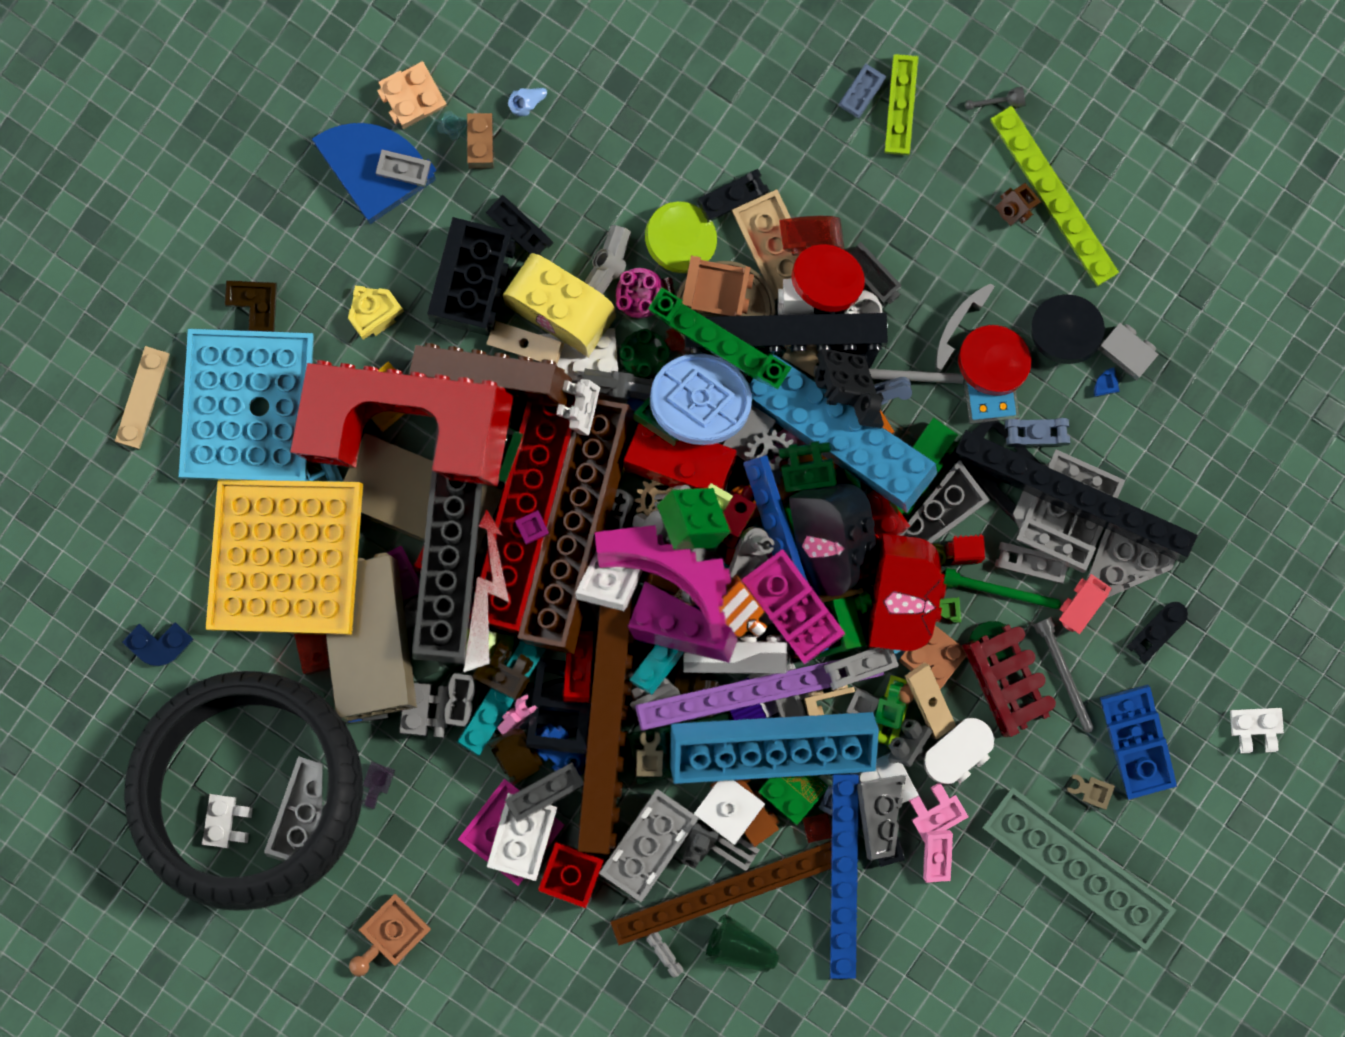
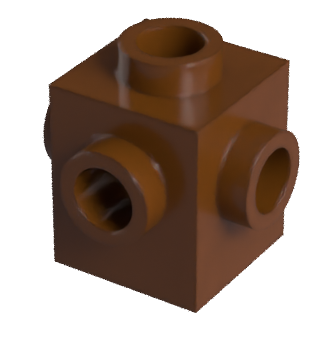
(1017, 204)

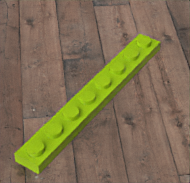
(1054, 196)

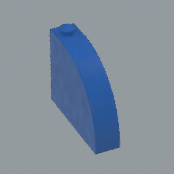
(354, 157)

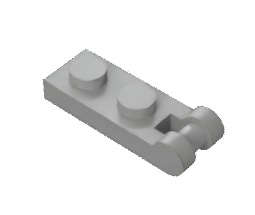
(1031, 563)
(861, 666)

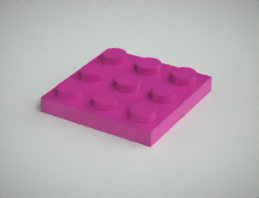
(482, 830)

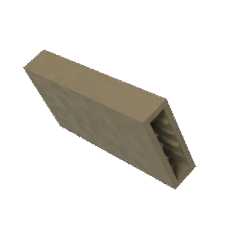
(399, 489)
(374, 663)

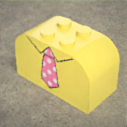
(560, 304)

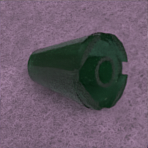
(739, 947)

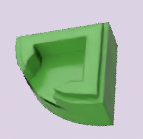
(951, 609)

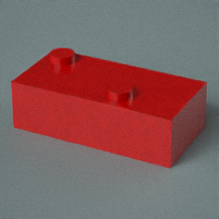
(679, 464)

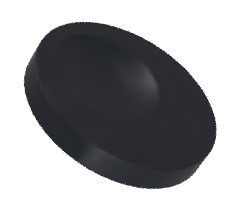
(1067, 329)

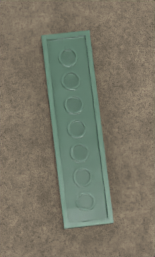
(1079, 868)

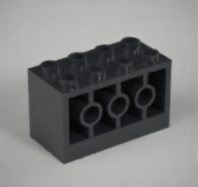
(461, 263)

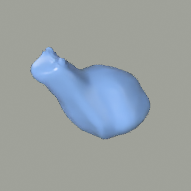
(524, 100)

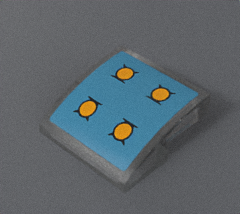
(989, 408)

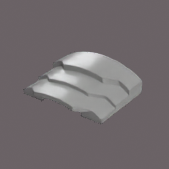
(1057, 530)

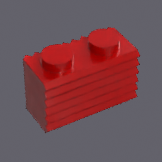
(965, 550)

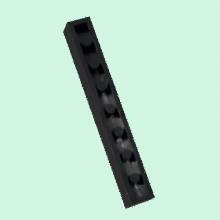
(804, 332)

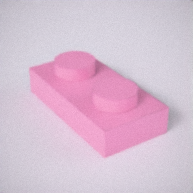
(938, 856)

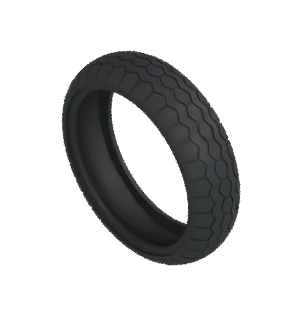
(169, 729)

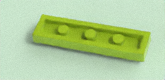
(901, 104)

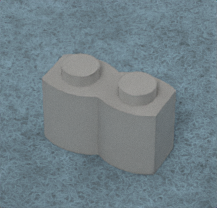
(462, 693)

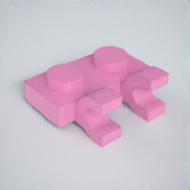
(940, 817)

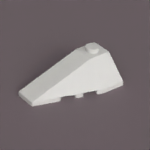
(298, 810)

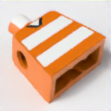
(742, 609)

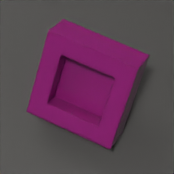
(532, 527)

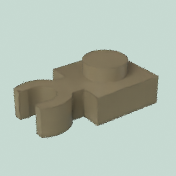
(649, 759)
(1095, 791)

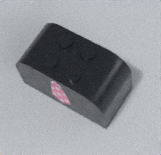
(834, 537)

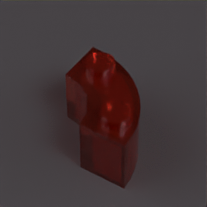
(808, 231)

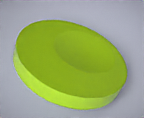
(677, 233)

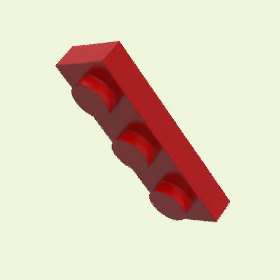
(579, 669)

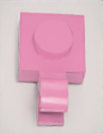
(516, 717)

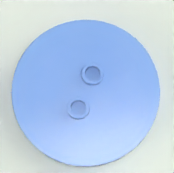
(700, 399)

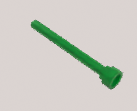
(953, 579)

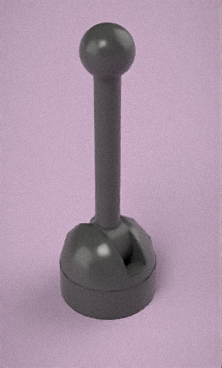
(1014, 98)

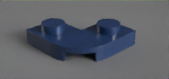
(159, 651)

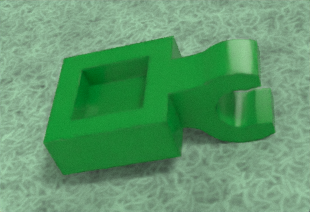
(890, 709)

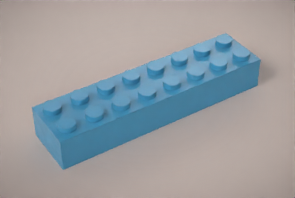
(865, 451)
(773, 747)

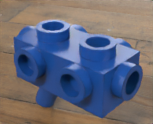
(559, 758)

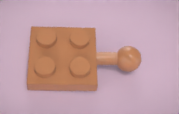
(940, 653)
(392, 931)

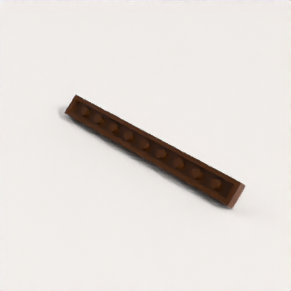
(722, 893)

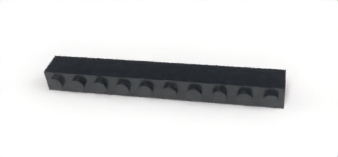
(1075, 496)

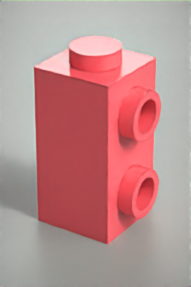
(1083, 606)

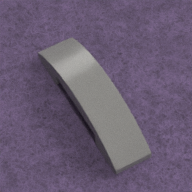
(976, 300)

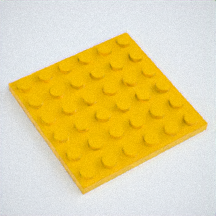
(284, 556)

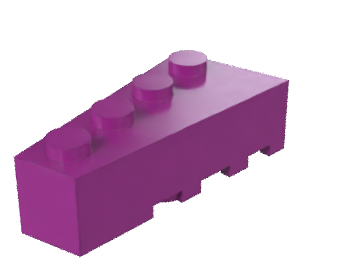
(678, 626)

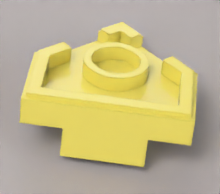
(373, 310)

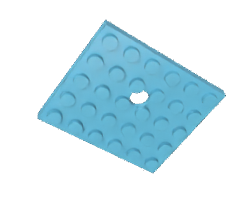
(221, 380)

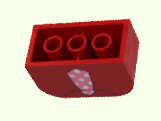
(905, 594)

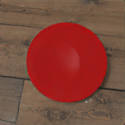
(828, 278)
(994, 360)

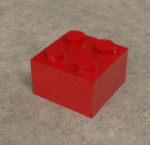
(570, 875)

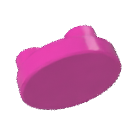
(637, 291)

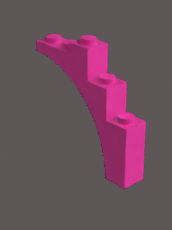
(645, 551)

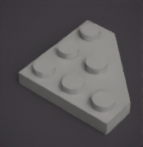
(1126, 563)

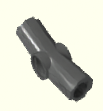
(620, 384)

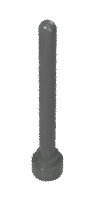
(1046, 630)

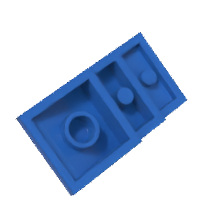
(1138, 742)

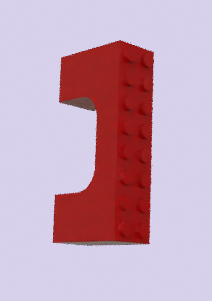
(343, 399)

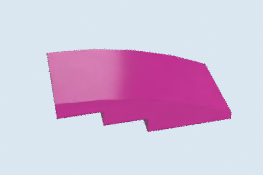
(793, 606)

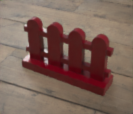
(989, 675)

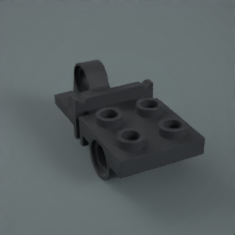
(849, 384)

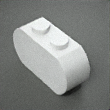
(959, 752)

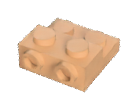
(411, 95)

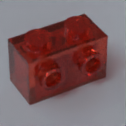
(312, 652)

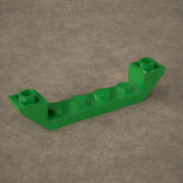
(718, 340)

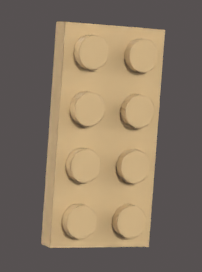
(762, 233)

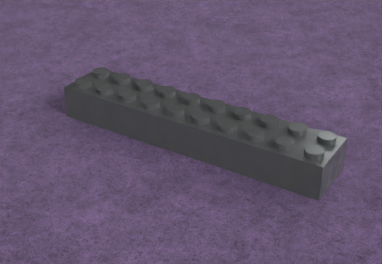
(447, 569)

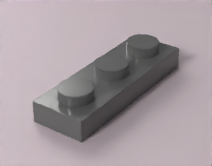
(544, 792)

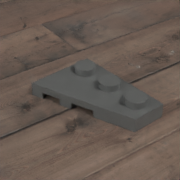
(879, 814)

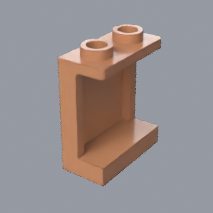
(717, 288)

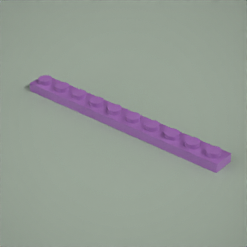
(736, 695)

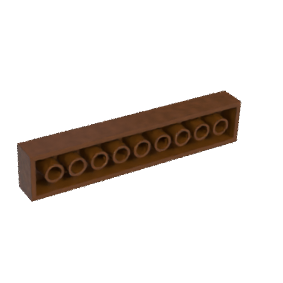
(578, 511)
(606, 731)

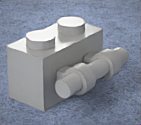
(417, 720)

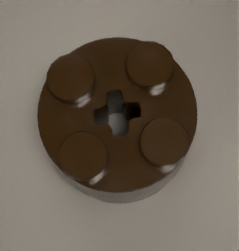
(514, 756)

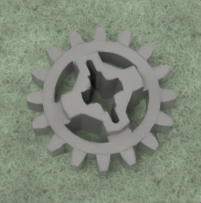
(768, 447)

